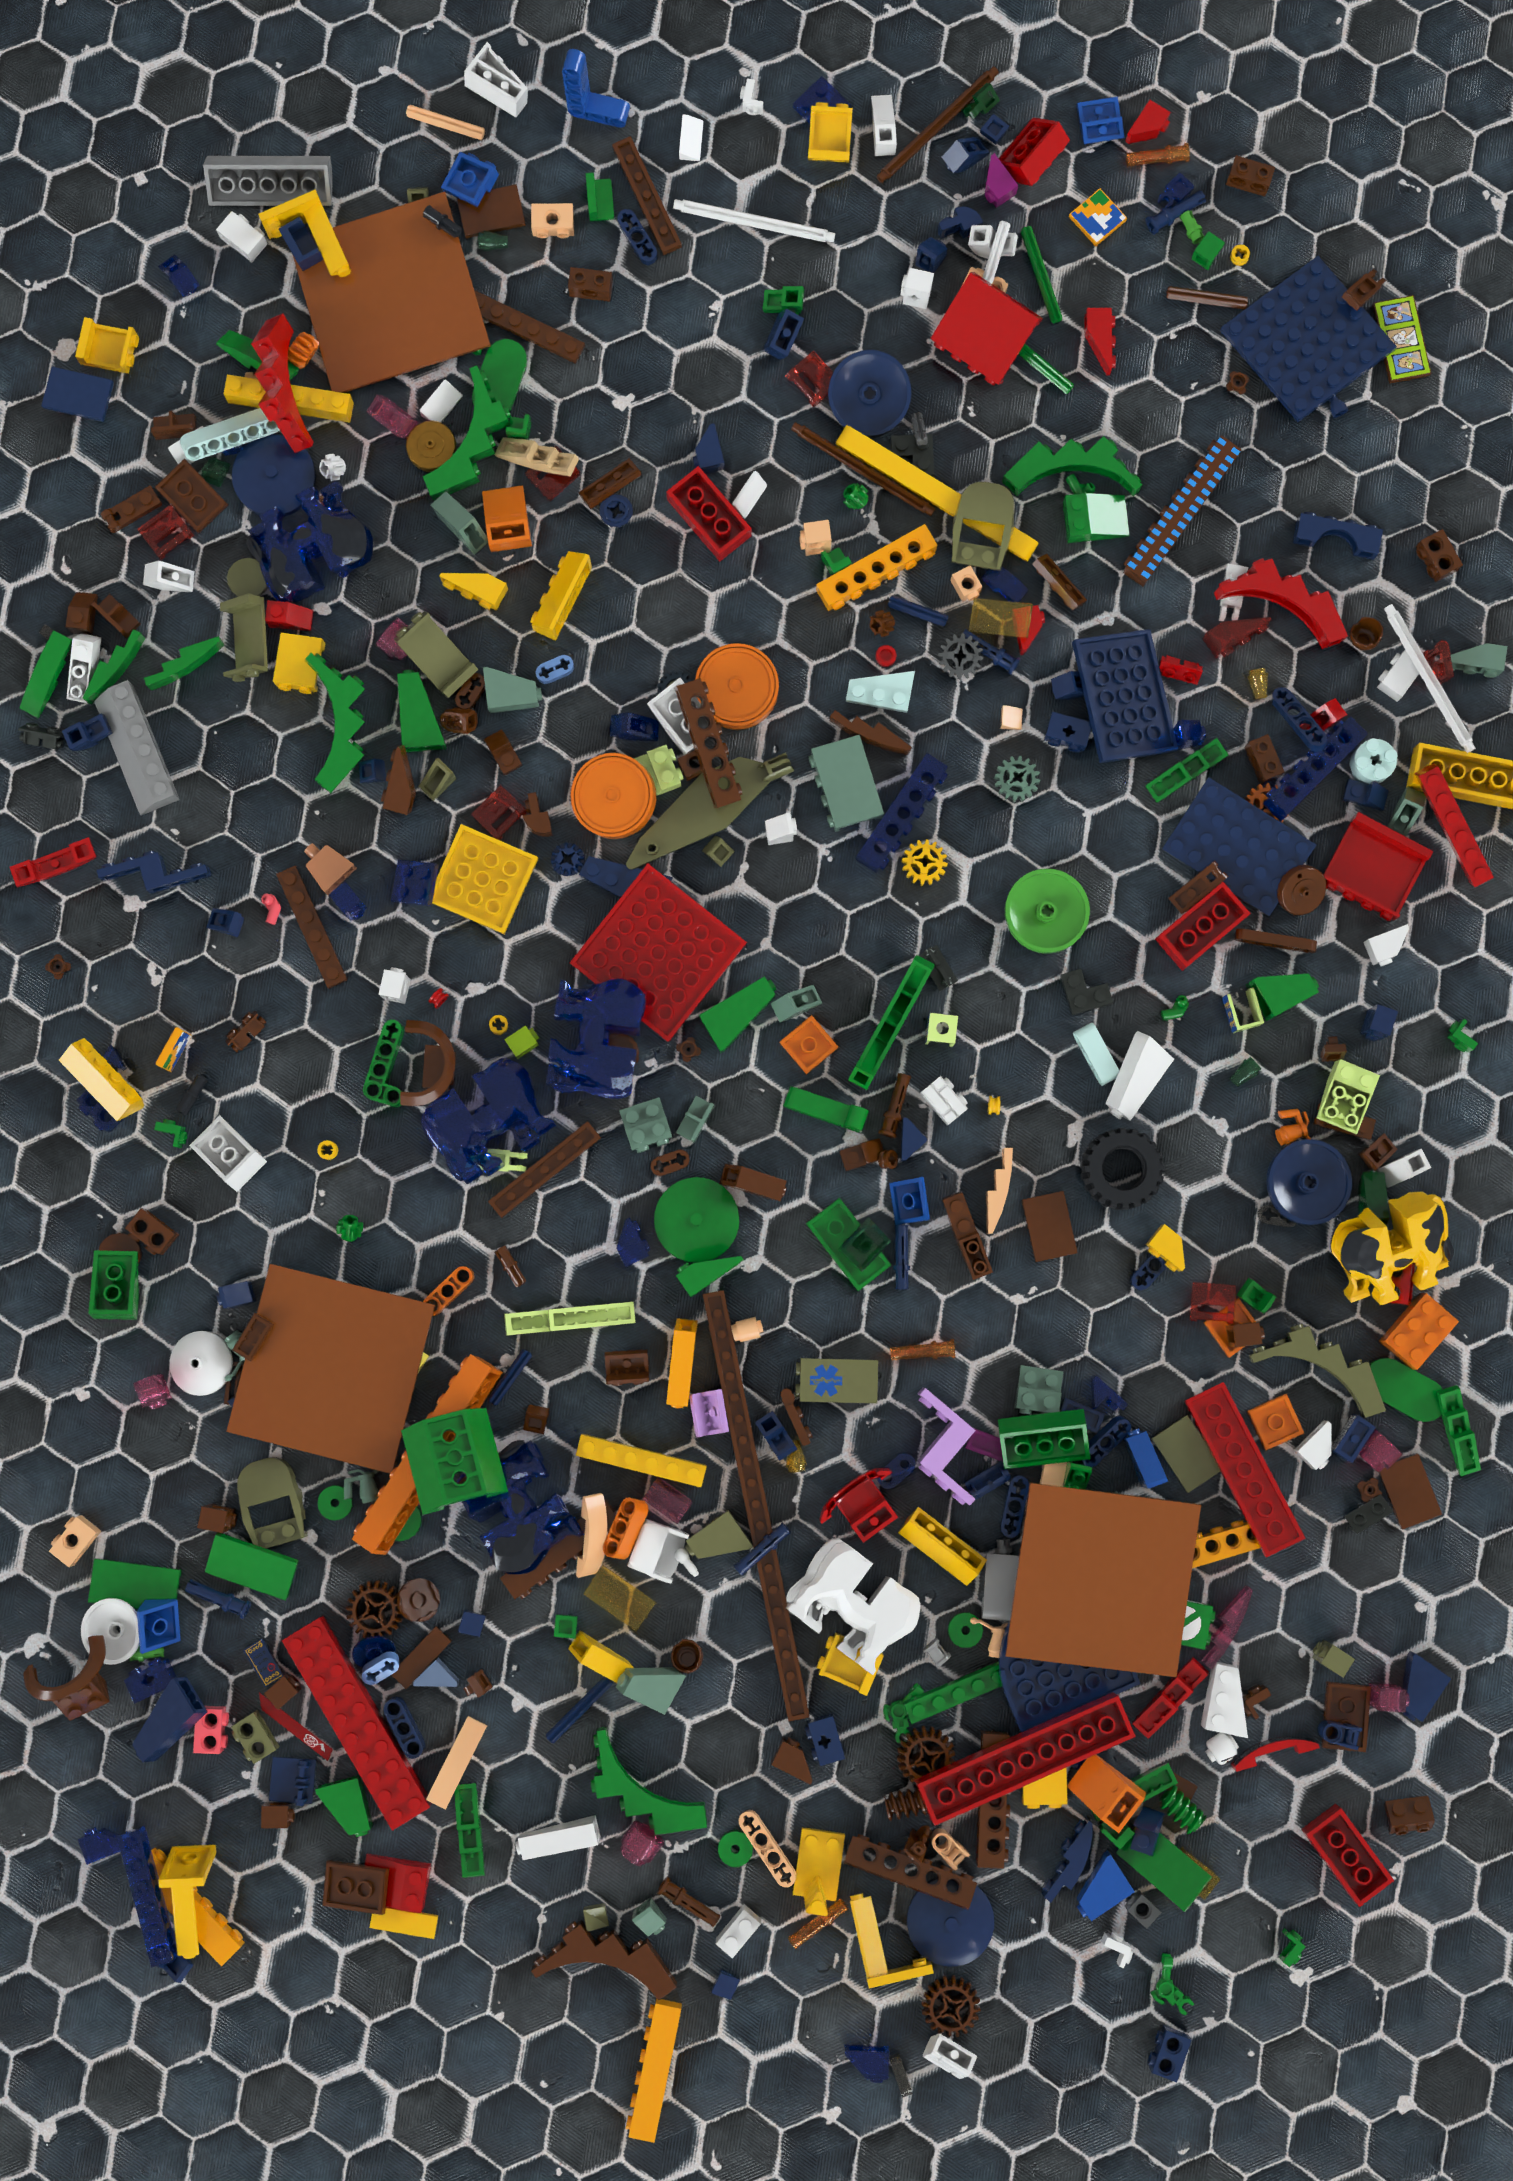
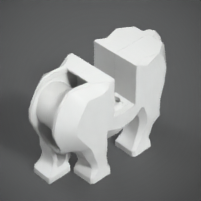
(830, 1586)

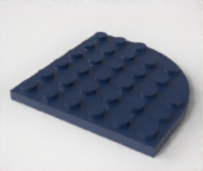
(1049, 1689)

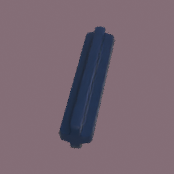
(917, 610)
(509, 1377)

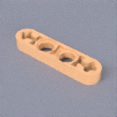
(770, 1846)

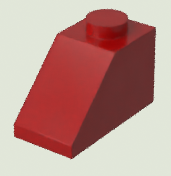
(1149, 123)
(288, 616)
(1036, 623)
(1326, 715)

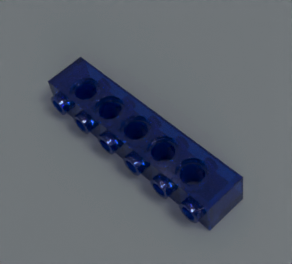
(928, 767)
(1279, 803)
(147, 1896)

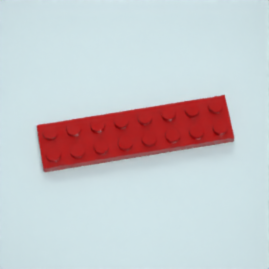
(1244, 1470)

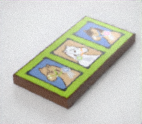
(1402, 325)

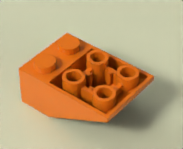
(506, 519)
(1106, 1792)

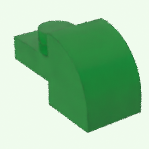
(788, 298)

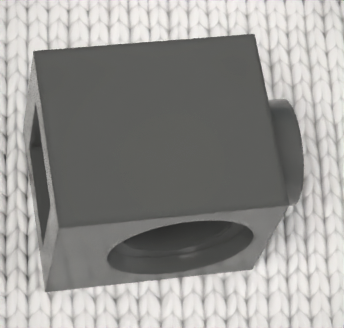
(1146, 1917)

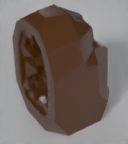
(459, 720)

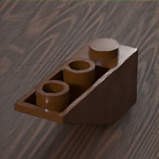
(401, 788)

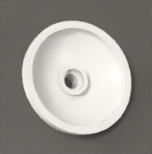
(213, 1358)
(103, 1620)

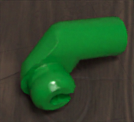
(1078, 488)
(1178, 1009)

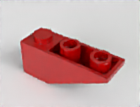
(1098, 332)

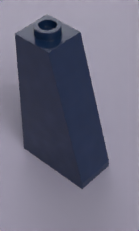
(170, 1719)

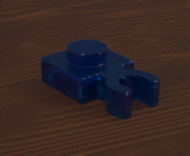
(1176, 190)

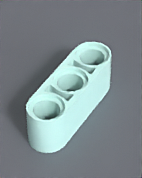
(1096, 1053)

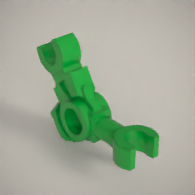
(898, 1712)
(1166, 1988)

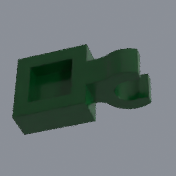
(984, 100)

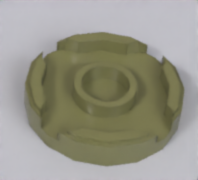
(246, 578)

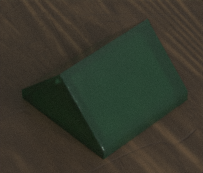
(864, 1244)

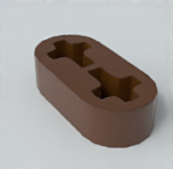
(466, 689)
(668, 1158)

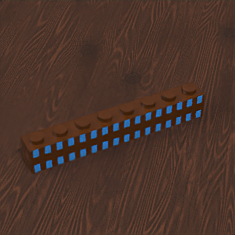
(1182, 510)

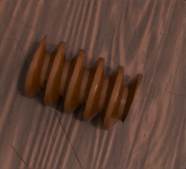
(904, 1804)

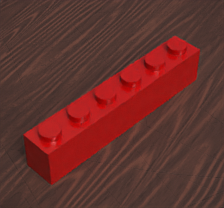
(1454, 825)

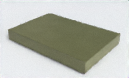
(1186, 1453)

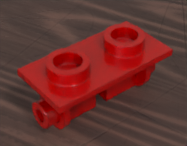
(1188, 672)

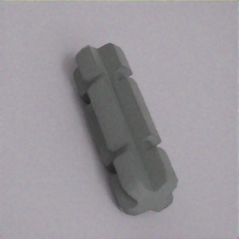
(919, 428)

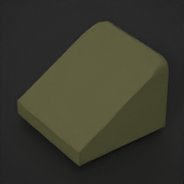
(417, 193)
(718, 850)

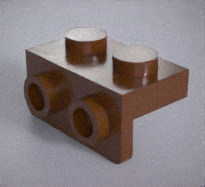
(627, 1367)
(1409, 1815)

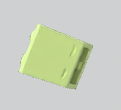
(1347, 1095)

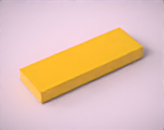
(406, 1922)

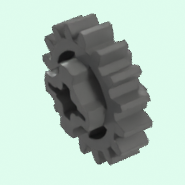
(969, 656)

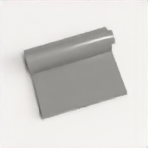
(999, 1586)

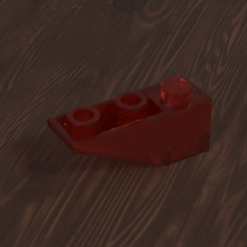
(1231, 633)

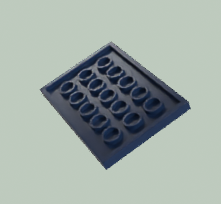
(1125, 695)
(1242, 840)

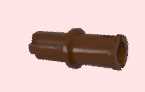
(510, 1266)

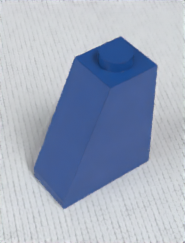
(1144, 1459)
(1103, 1888)

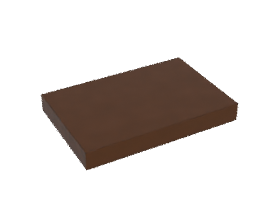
(495, 212)
(191, 495)
(1049, 1226)
(1410, 1491)
(1348, 1705)
(355, 1887)

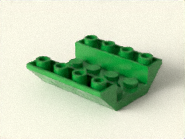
(438, 1461)

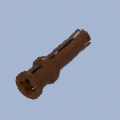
(893, 1116)
(680, 1897)

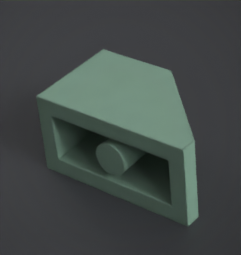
(1407, 811)
(796, 1003)
(649, 1917)

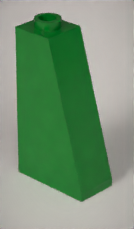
(417, 719)
(737, 1012)

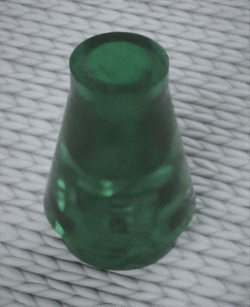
(491, 241)
(1247, 1070)

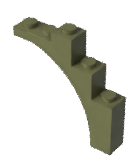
(1357, 1378)

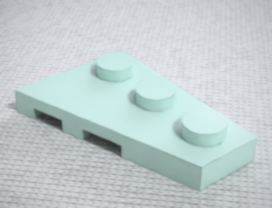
(882, 691)

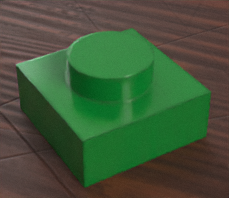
(565, 1626)

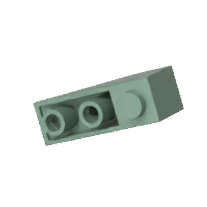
(1483, 659)

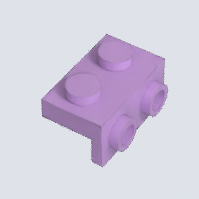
(708, 1413)

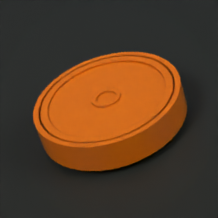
(739, 685)
(613, 795)

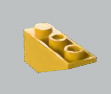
(479, 586)

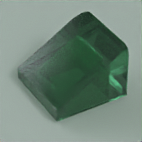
(215, 471)

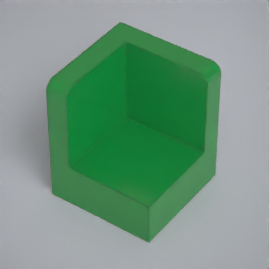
(1207, 250)
(519, 427)
(835, 560)
(1118, 1839)

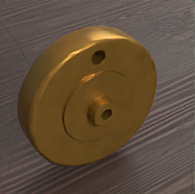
(430, 445)

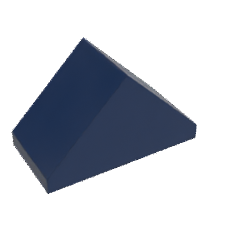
(911, 1139)

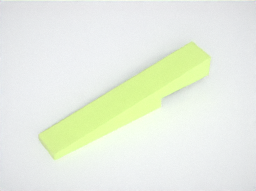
(569, 1318)

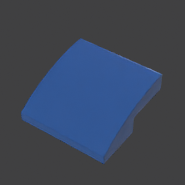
(1100, 120)

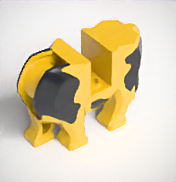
(1374, 1253)

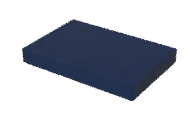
(77, 394)

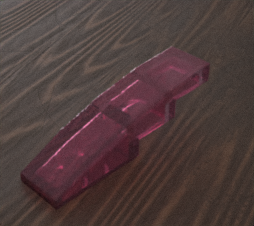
(1232, 1619)

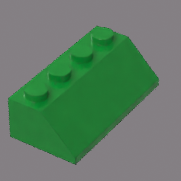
(1044, 1439)

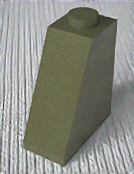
(718, 1537)

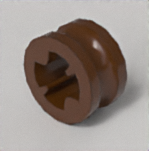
(888, 1159)

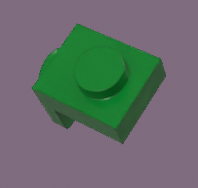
(1461, 1040)
(169, 1126)
(1256, 1296)
(1293, 1950)

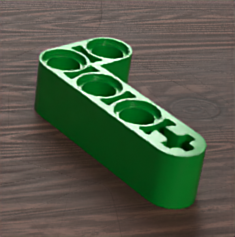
(388, 1061)
(826, 1109)

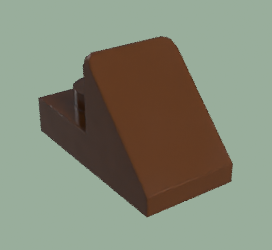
(503, 752)
(1378, 1152)
(861, 1154)

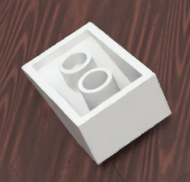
(669, 714)
(228, 1153)

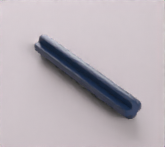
(579, 1709)

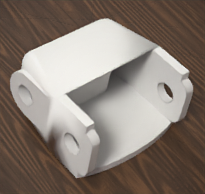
(656, 1550)

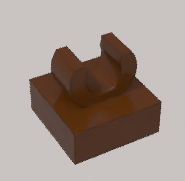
(1332, 1050)
(478, 1683)

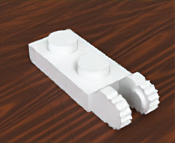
(1232, 572)

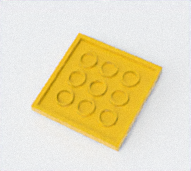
(483, 879)

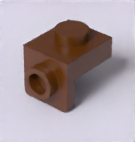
(1256, 1694)

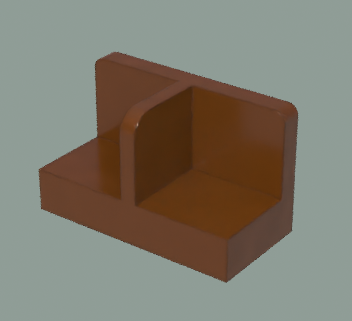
(173, 426)
(117, 615)

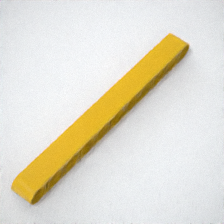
(927, 488)

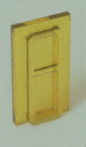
(1000, 617)
(619, 1598)

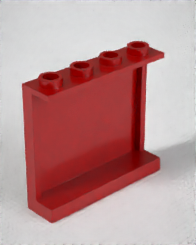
(985, 328)
(1375, 866)

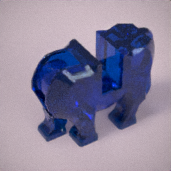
(594, 1065)
(465, 1136)

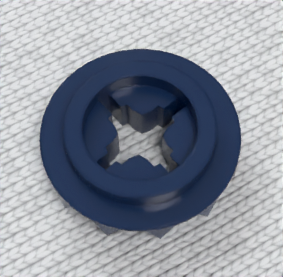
(611, 503)
(565, 868)

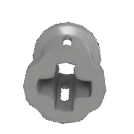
(936, 1652)

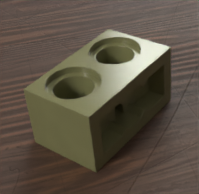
(1332, 1658)
(260, 1733)

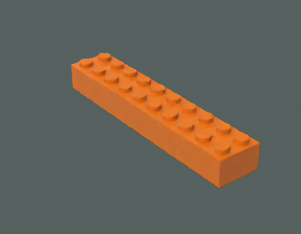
(399, 1496)

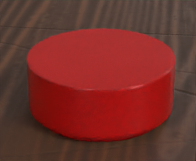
(885, 656)

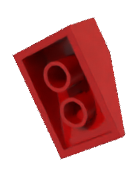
(406, 1881)

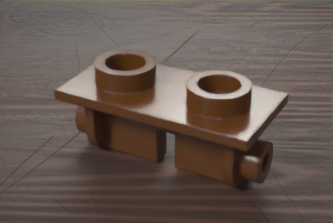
(249, 1024)
(918, 1843)

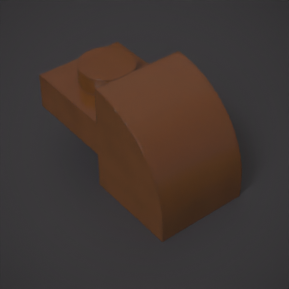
(537, 821)

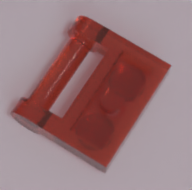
(817, 373)
(551, 483)
(160, 527)
(1443, 667)
(494, 808)
(1213, 1295)

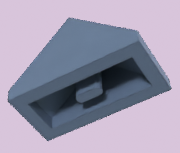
(437, 1675)

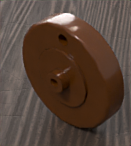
(1301, 890)

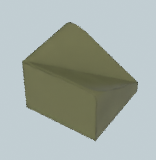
(595, 1916)

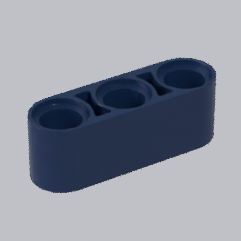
(404, 1716)

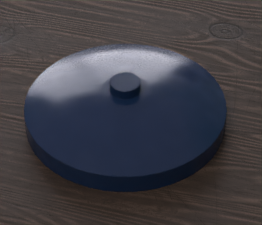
(869, 392)
(271, 475)
(1309, 1182)
(948, 1932)

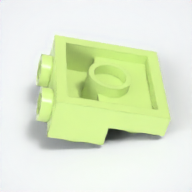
(662, 769)

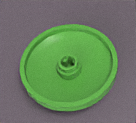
(1047, 911)

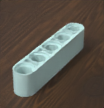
(227, 434)

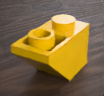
(1168, 1246)

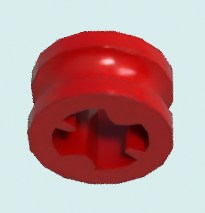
(438, 998)

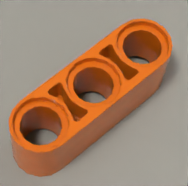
(458, 1287)
(625, 1528)

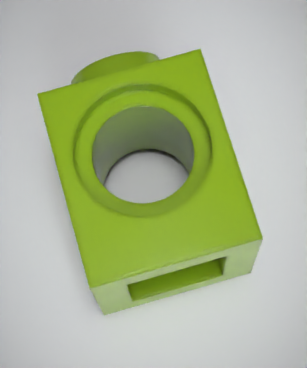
(522, 1041)

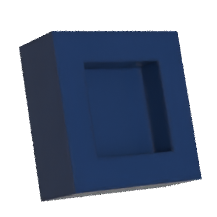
(994, 129)

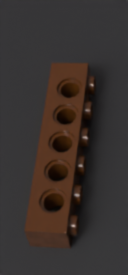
(698, 735)
(986, 1856)
(965, 1882)

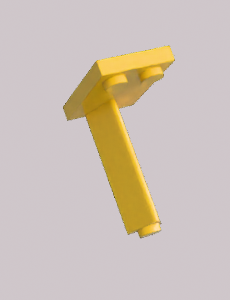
(311, 211)
(818, 1868)
(182, 1871)
(872, 1948)

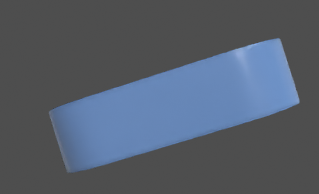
(553, 664)
(380, 1667)

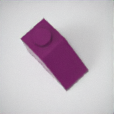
(999, 183)

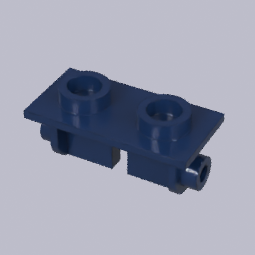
(987, 1480)

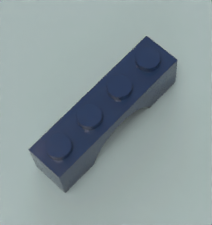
(1363, 539)

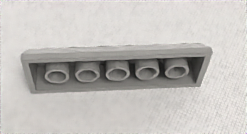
(266, 179)
(136, 748)

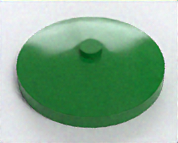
(696, 1219)

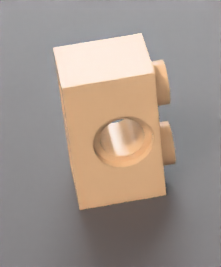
(543, 213)
(86, 1534)

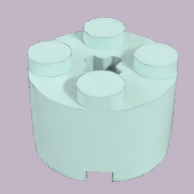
(1379, 751)

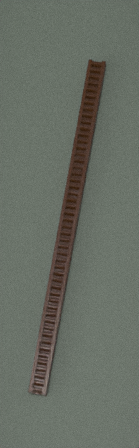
(756, 1504)

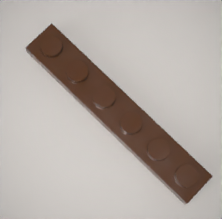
(647, 195)
(529, 328)
(311, 927)
(544, 1169)

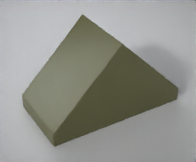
(437, 779)

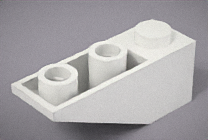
(883, 125)
(83, 663)

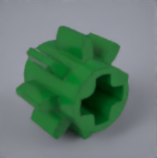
(855, 496)
(349, 1228)

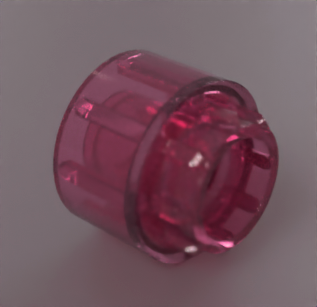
(387, 643)
(1379, 1452)
(640, 1844)

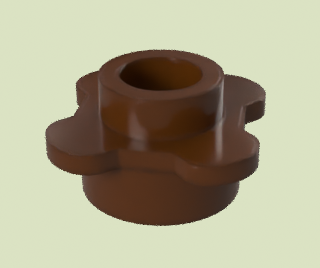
(1241, 378)
(57, 960)
(689, 1043)
(1363, 1488)

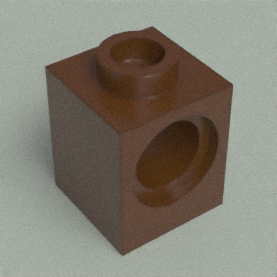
(689, 772)
(283, 1690)
(277, 1815)

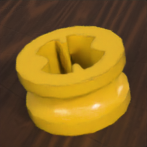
(1243, 250)
(503, 1020)
(994, 1105)
(328, 1143)

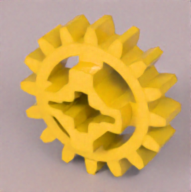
(933, 863)

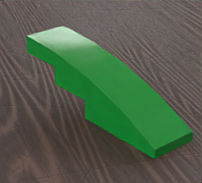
(241, 349)
(190, 659)
(45, 674)
(107, 674)
(1187, 770)
(1458, 1430)
(1153, 1782)
(469, 1830)

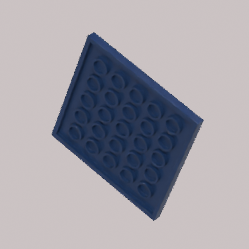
(1307, 339)

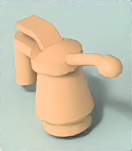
(996, 1639)

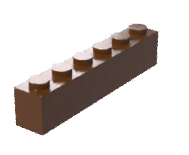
(555, 1560)

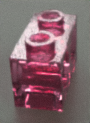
(392, 416)
(152, 1391)
(1388, 1697)

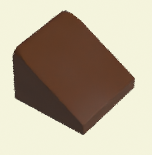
(536, 1419)

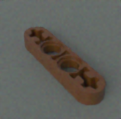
(1275, 940)

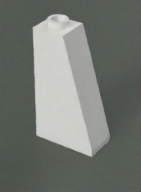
(1137, 1076)
(559, 1838)

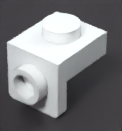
(750, 106)
(1116, 1943)

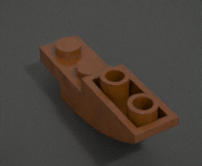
(967, 1235)

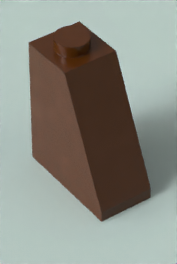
(753, 1182)

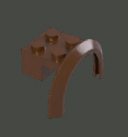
(438, 1065)
(80, 1694)

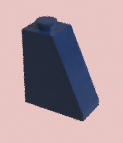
(1424, 1686)

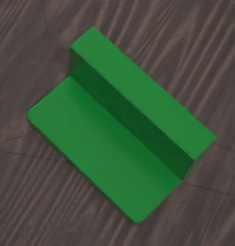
(599, 198)

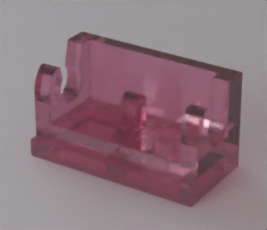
(667, 1500)

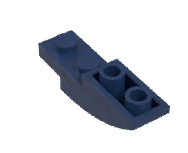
(1076, 1853)

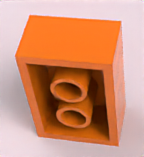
(1418, 1331)

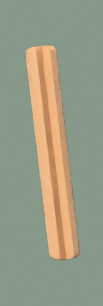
(445, 122)

